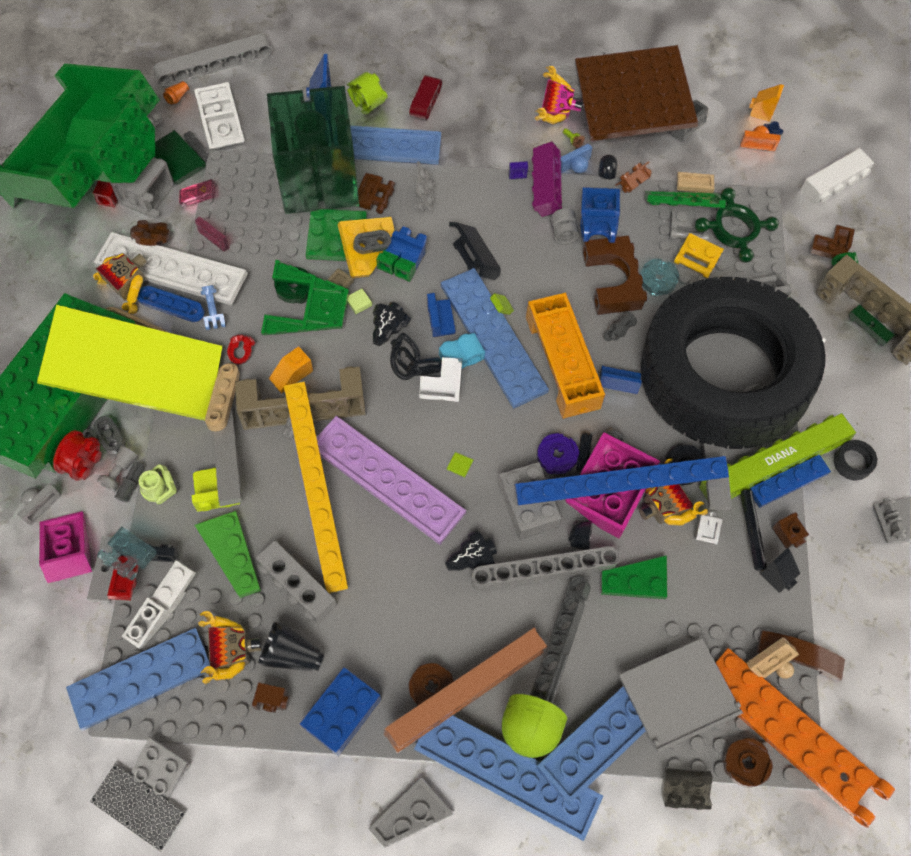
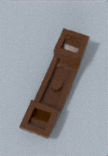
(809, 655)

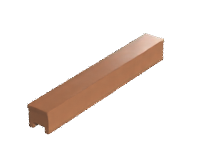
(464, 690)

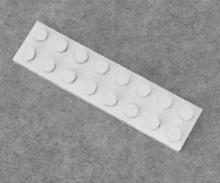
(177, 268)

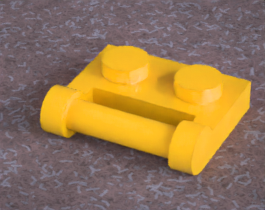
(700, 250)

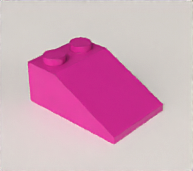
(64, 547)

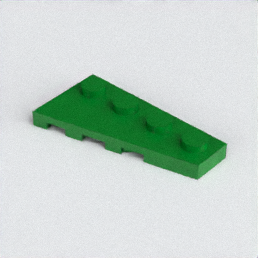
(685, 198)

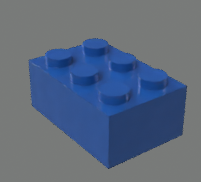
(341, 711)

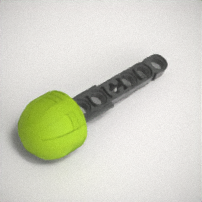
(532, 721)

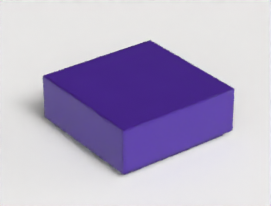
(518, 170)

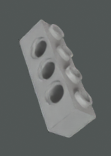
(274, 556)

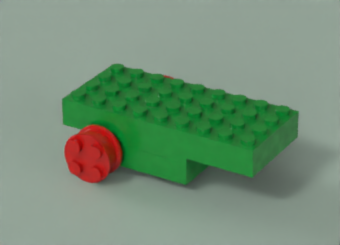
(45, 423)

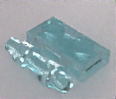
(132, 548)

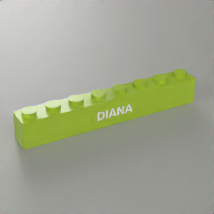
(787, 454)

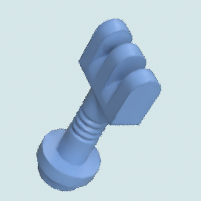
(213, 316)

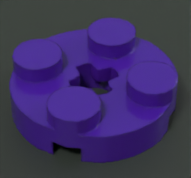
(563, 444)

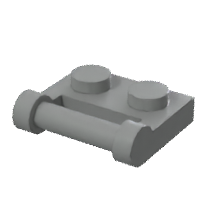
(685, 221)

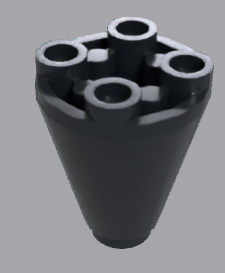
(289, 650)

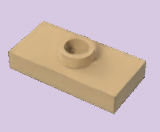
(695, 182)

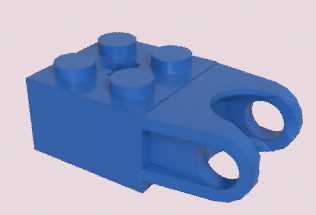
(600, 213)

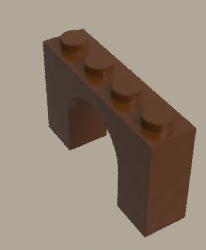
(619, 298)

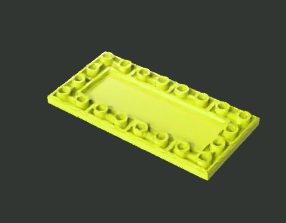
(129, 363)

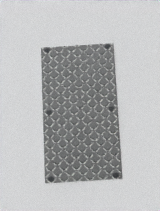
(137, 807)

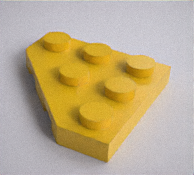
(362, 264)

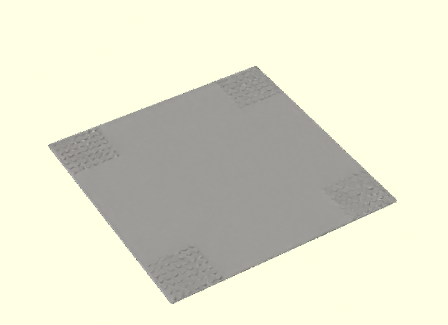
(399, 594)

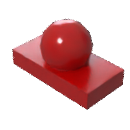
(120, 587)

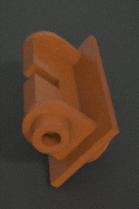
(628, 179)

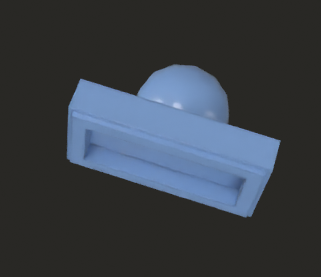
(577, 159)

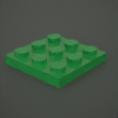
(324, 235)

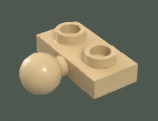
(774, 659)

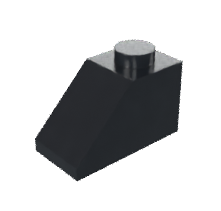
(782, 571)

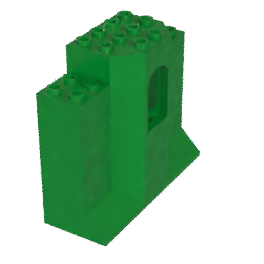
(87, 135)

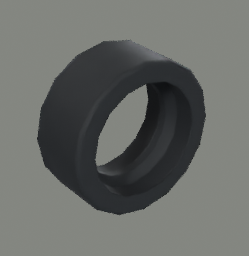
(862, 448)

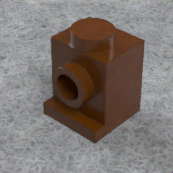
(788, 537)
(271, 698)

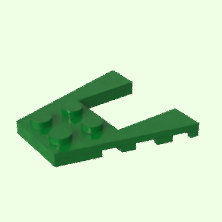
(323, 309)

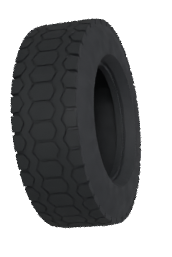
(749, 312)

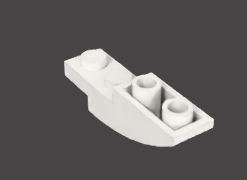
(160, 606)

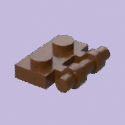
(369, 190)

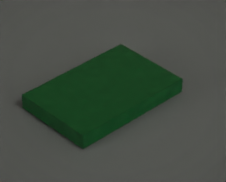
(179, 156)

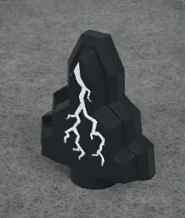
(388, 321)
(472, 553)

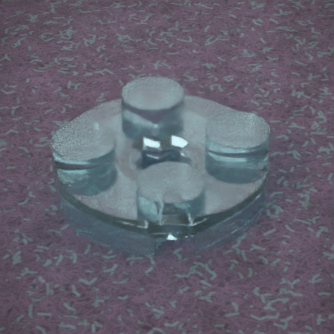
(657, 286)

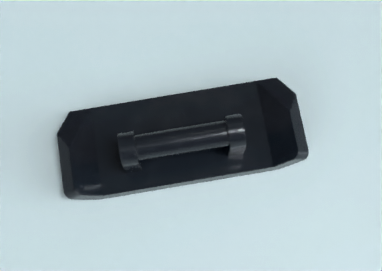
(483, 258)

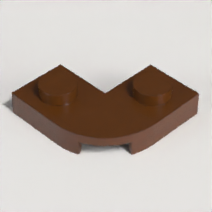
(831, 247)

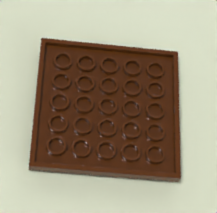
(635, 93)

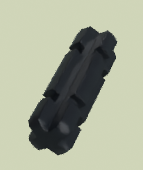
(584, 450)

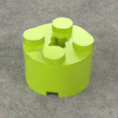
(366, 92)

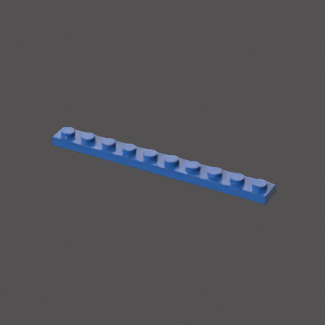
(621, 480)

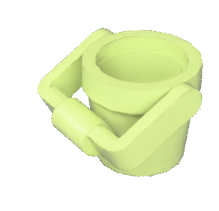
(155, 487)

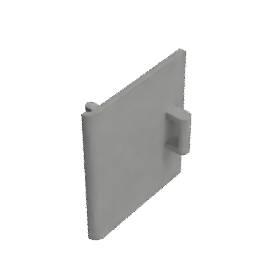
(679, 695)

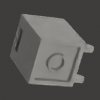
(148, 190)

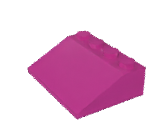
(612, 510)

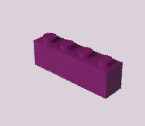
(547, 179)

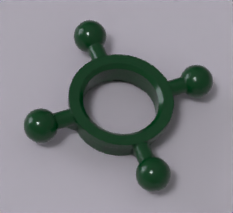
(742, 213)

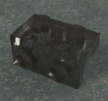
(687, 788)

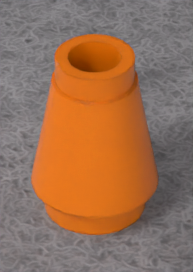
(174, 93)

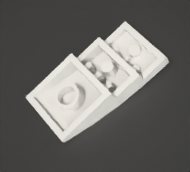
(219, 116)

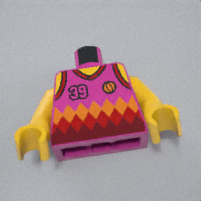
(557, 99)

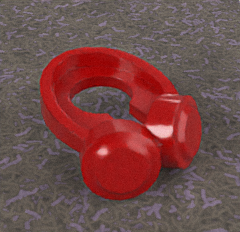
(248, 341)

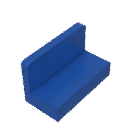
(440, 316)
(620, 380)

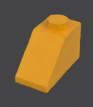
(766, 102)
(291, 369)

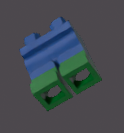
(403, 254)

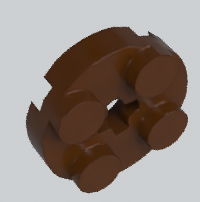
(149, 233)
(421, 679)
(759, 757)

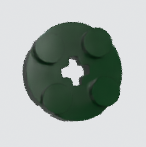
(292, 295)

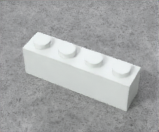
(837, 176)

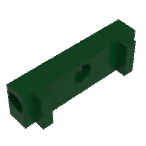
(877, 329)

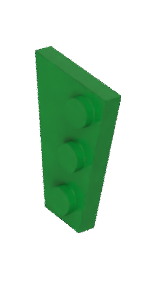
(639, 579)

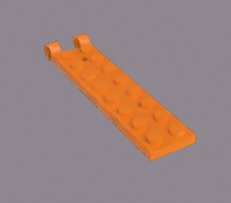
(801, 740)

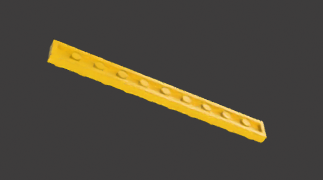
(316, 488)

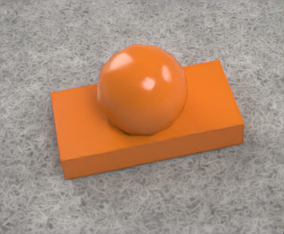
(760, 139)

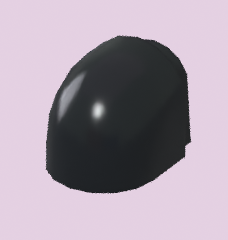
(608, 167)
(581, 535)

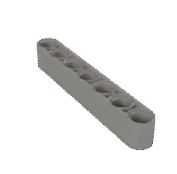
(212, 60)
(537, 575)

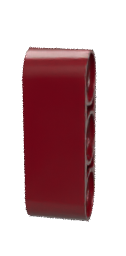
(425, 97)

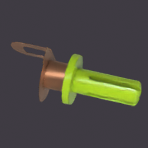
(575, 139)

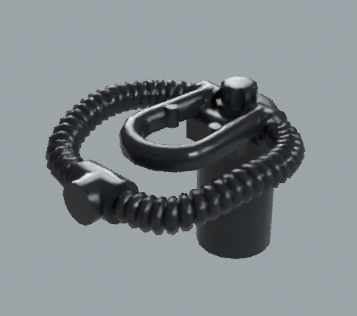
(416, 366)

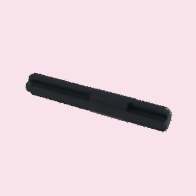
(753, 530)

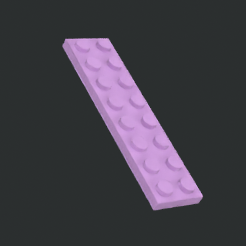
(389, 480)

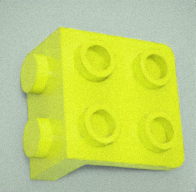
(206, 490)

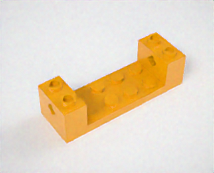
(566, 355)

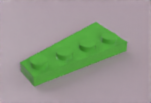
(230, 550)

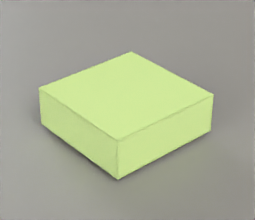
(359, 301)

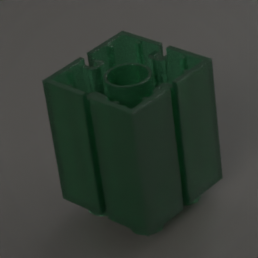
(313, 149)

